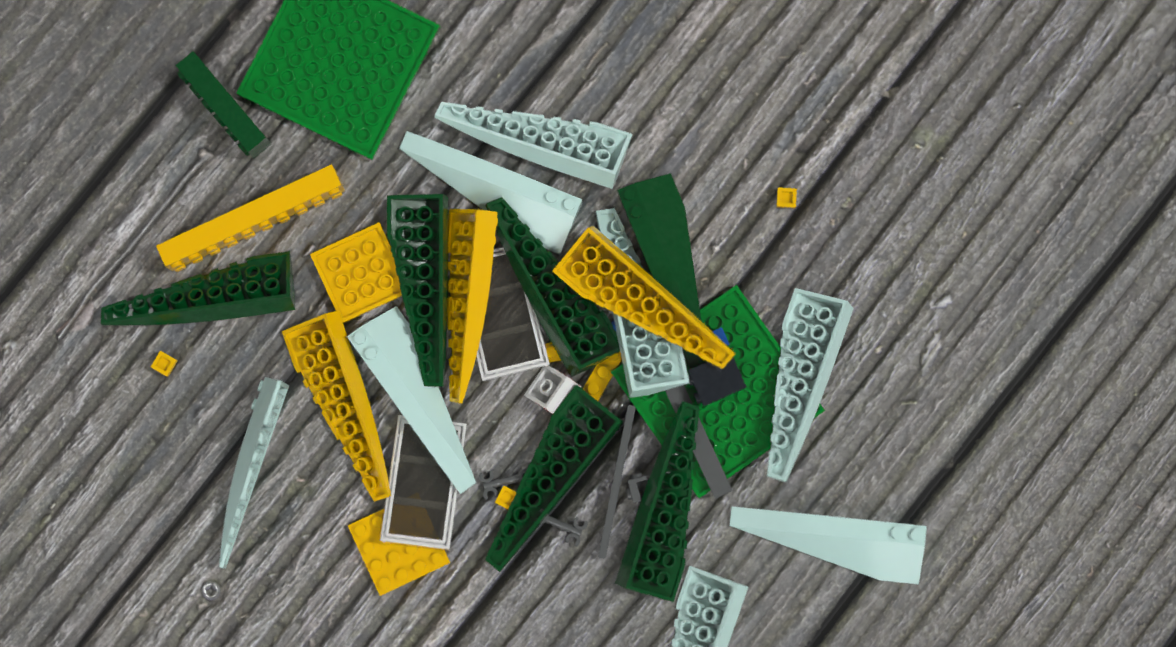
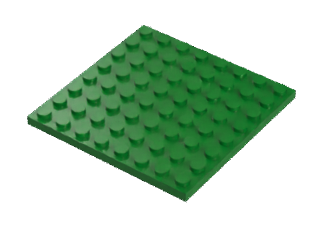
(339, 67)
(742, 422)

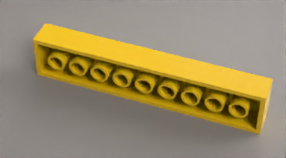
(251, 218)

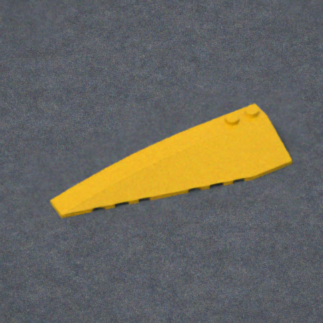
(471, 250)
(616, 282)
(332, 374)

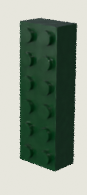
(226, 109)

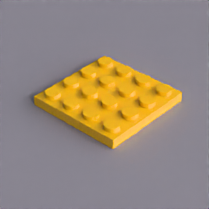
(358, 272)
(392, 563)

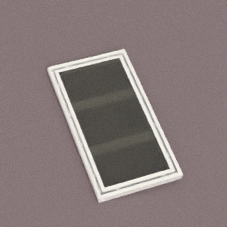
(511, 329)
(421, 493)

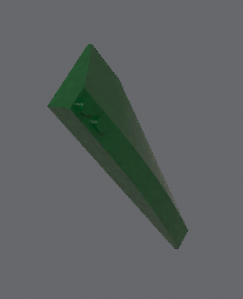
(663, 237)
(420, 251)
(238, 291)
(573, 324)
(567, 448)
(658, 536)

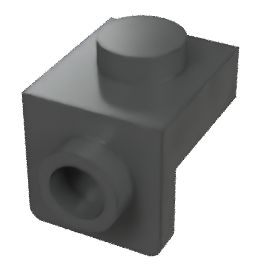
(632, 491)

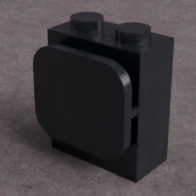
(714, 382)

